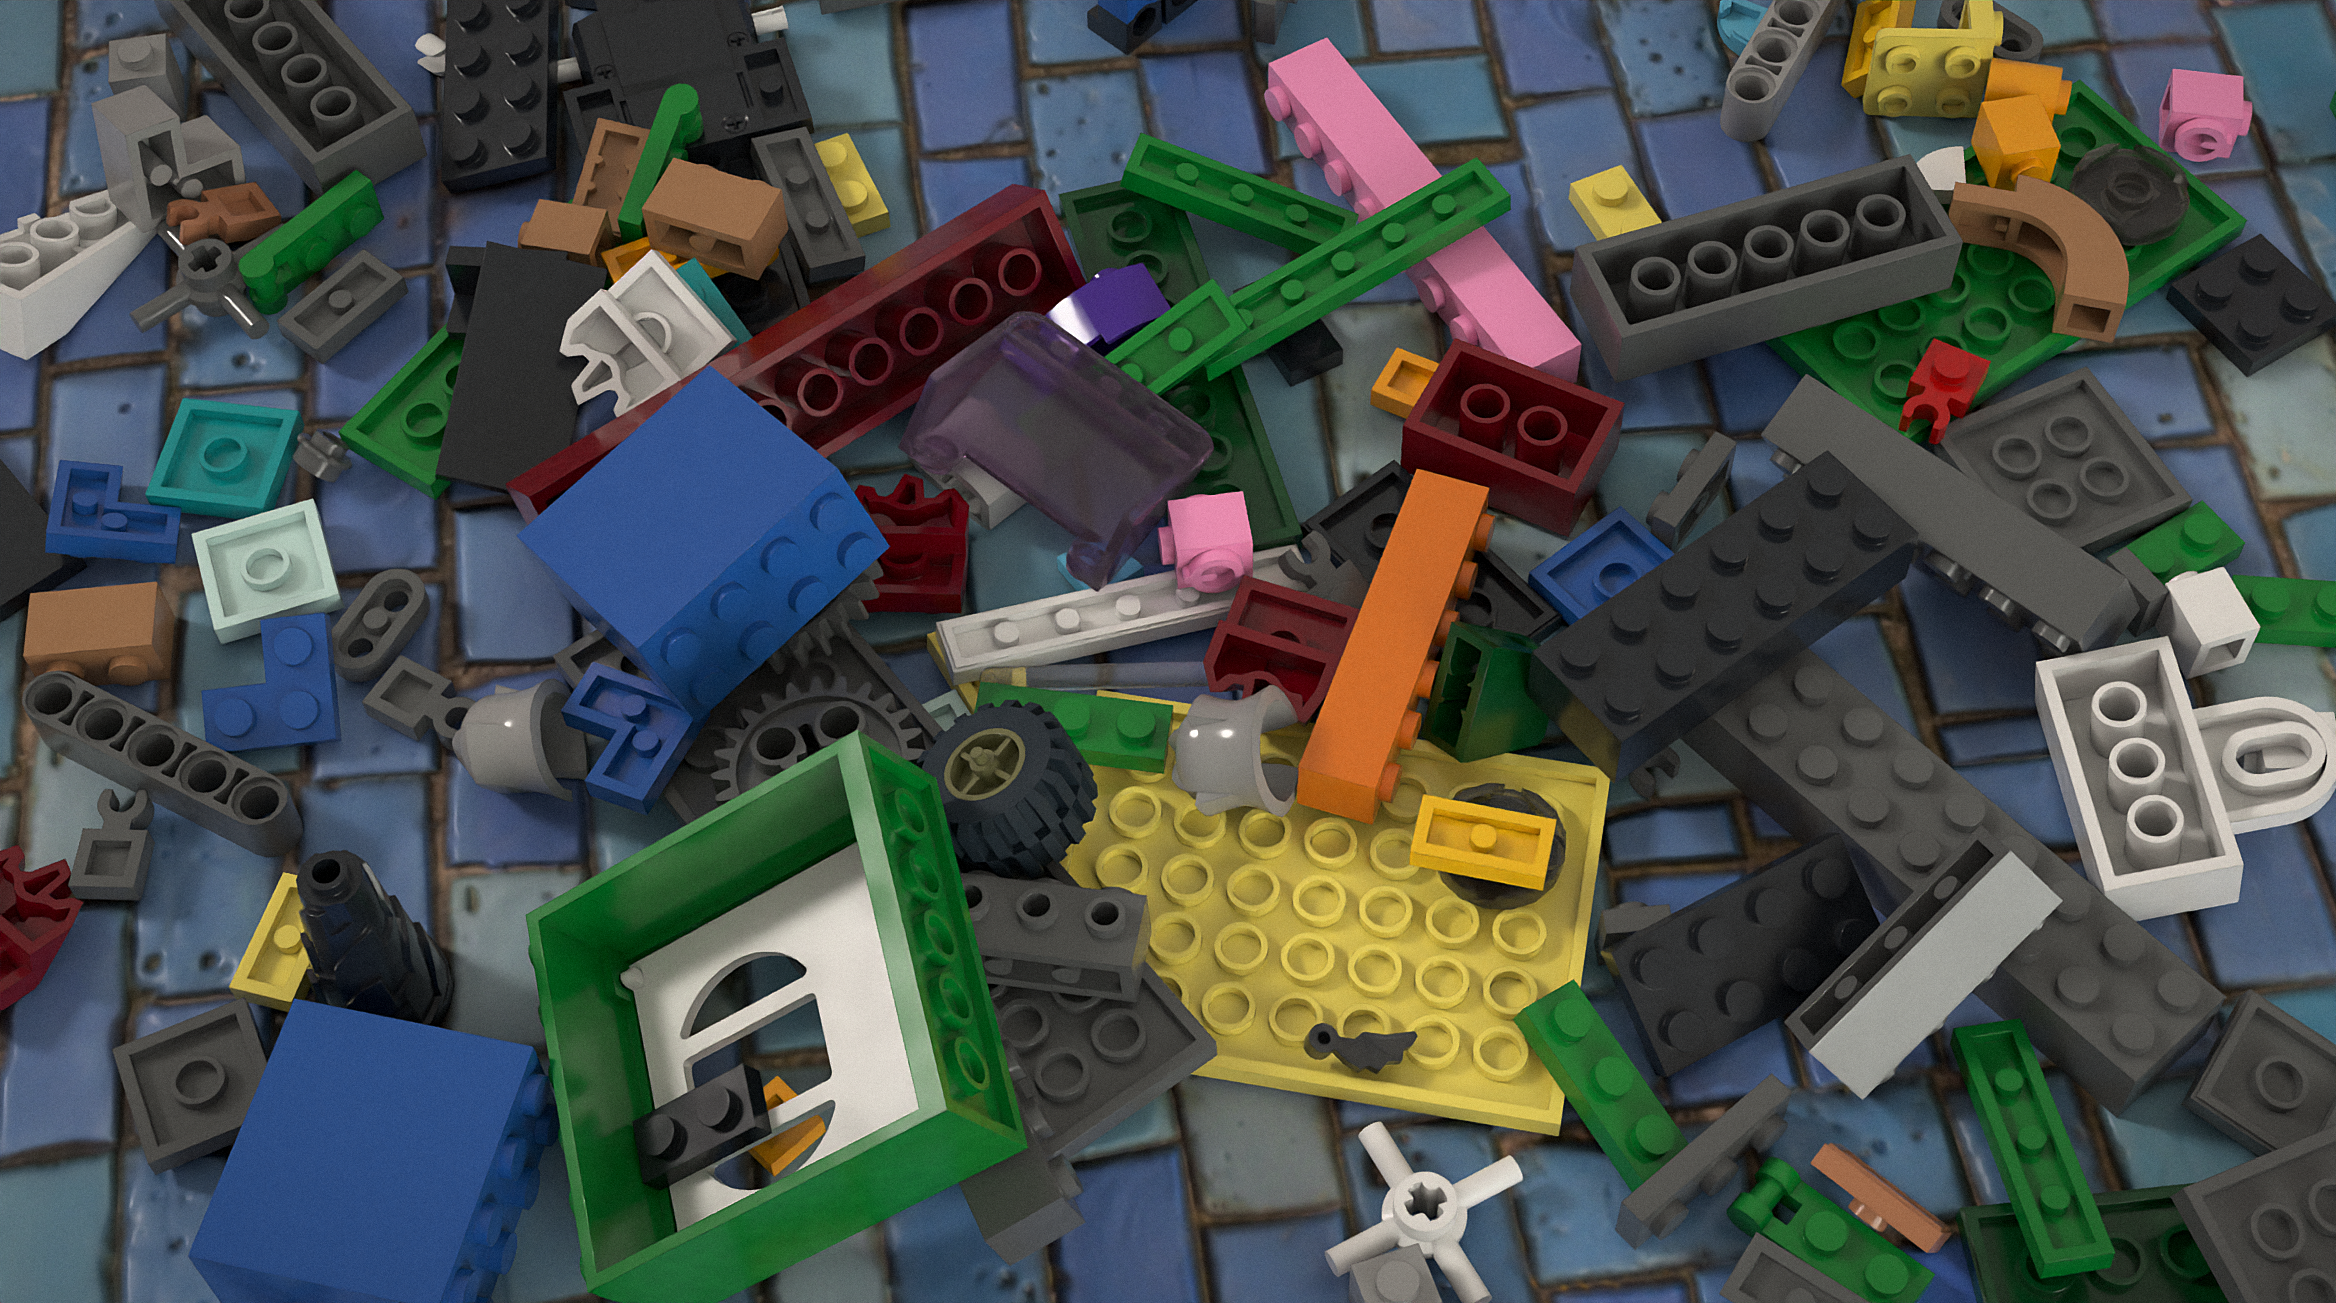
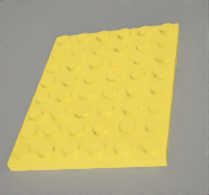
(1327, 923)

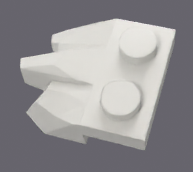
(642, 335)

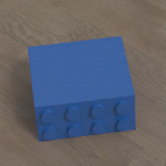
(705, 541)
(378, 1165)

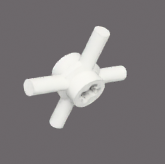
(1430, 1196)

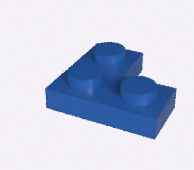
(93, 522)
(296, 701)
(644, 733)

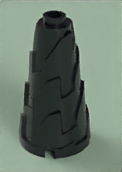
(366, 946)

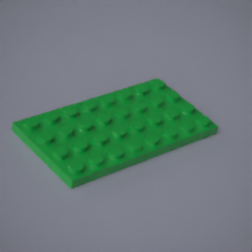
(1997, 298)

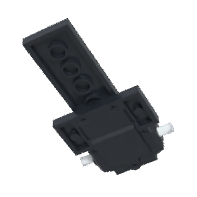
(744, 89)

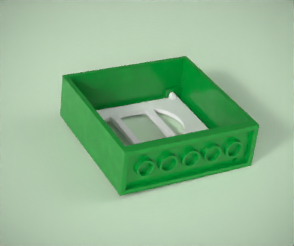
(861, 886)

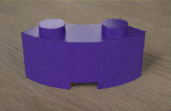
(1111, 307)

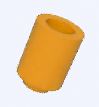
(2020, 78)

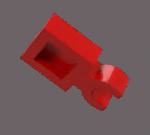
(1942, 386)

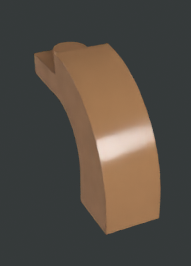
(2060, 237)

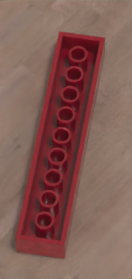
(871, 340)

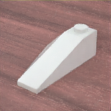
(60, 268)

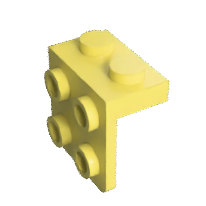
(1934, 69)

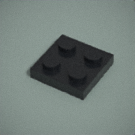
(2253, 305)

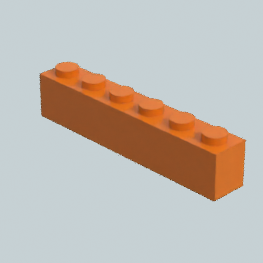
(1394, 648)

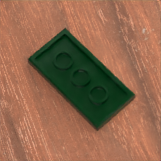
(2151, 1262)

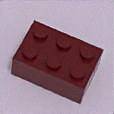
(1514, 431)

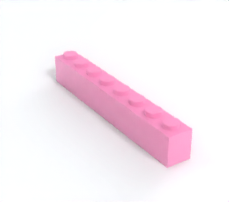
(1378, 164)

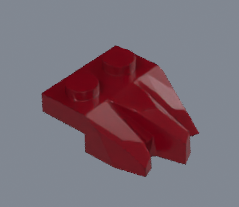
(927, 549)
(1279, 641)
(32, 921)

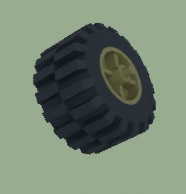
(1011, 788)

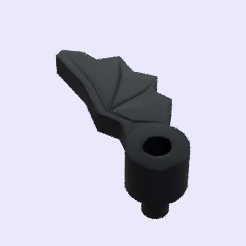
(1366, 1051)

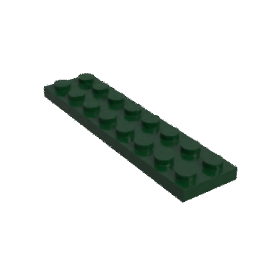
(1126, 228)

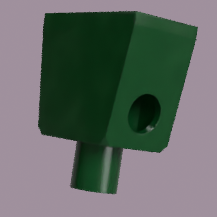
(1481, 695)

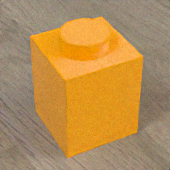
(2015, 139)

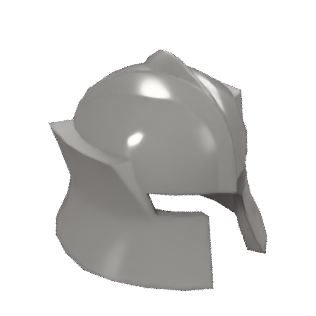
(522, 742)
(1221, 753)

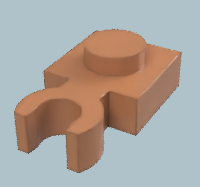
(230, 211)

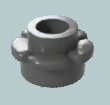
(322, 455)

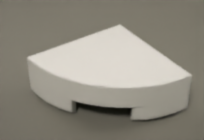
(1942, 170)

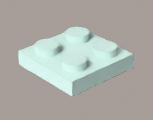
(266, 569)

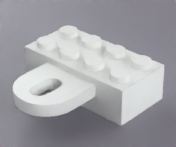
(2161, 783)

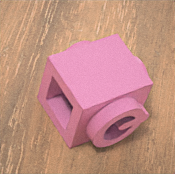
(2203, 114)
(1208, 541)

